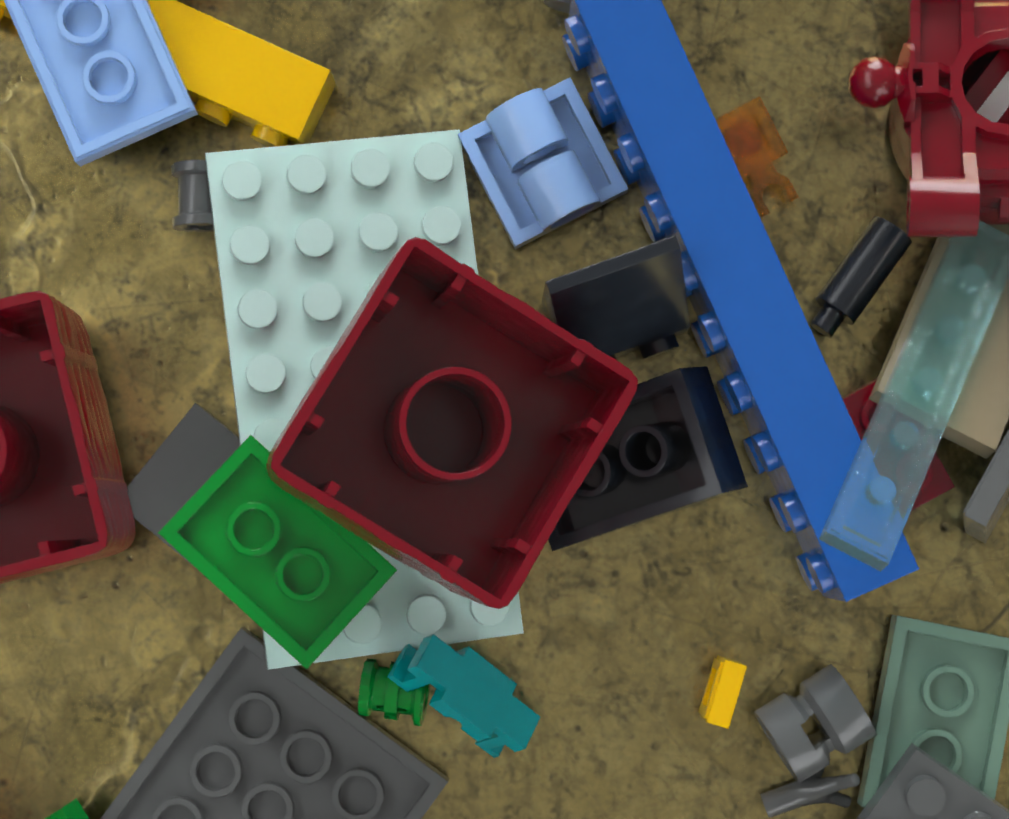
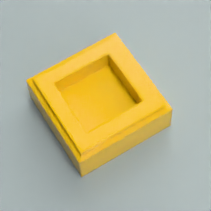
(722, 691)

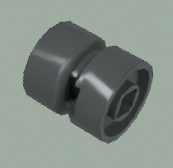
(834, 710)

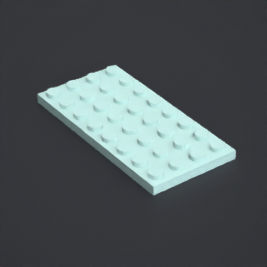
(296, 255)

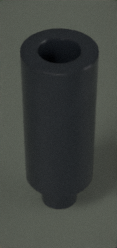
(860, 275)

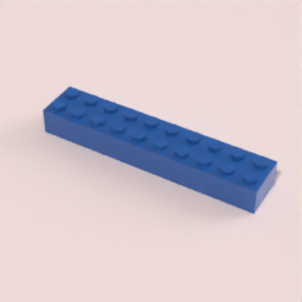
(730, 276)

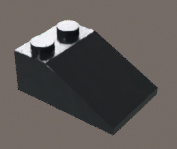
(624, 301)
(659, 460)

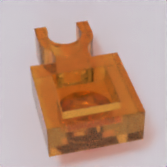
(754, 146)

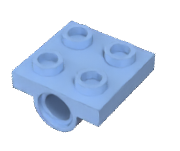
(542, 161)

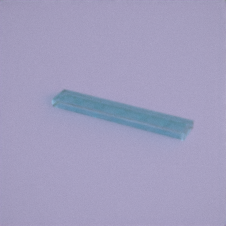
(919, 398)

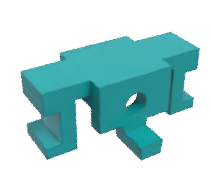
(468, 692)

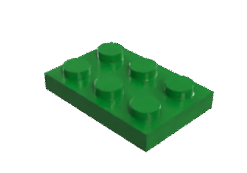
(276, 555)

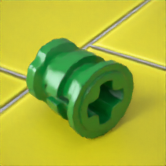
(384, 695)

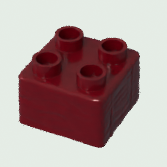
(451, 425)
(57, 445)

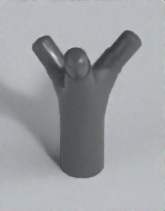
(808, 792)

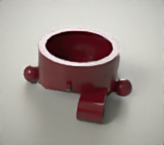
(942, 146)

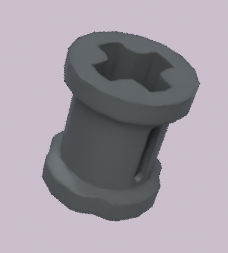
(193, 197)

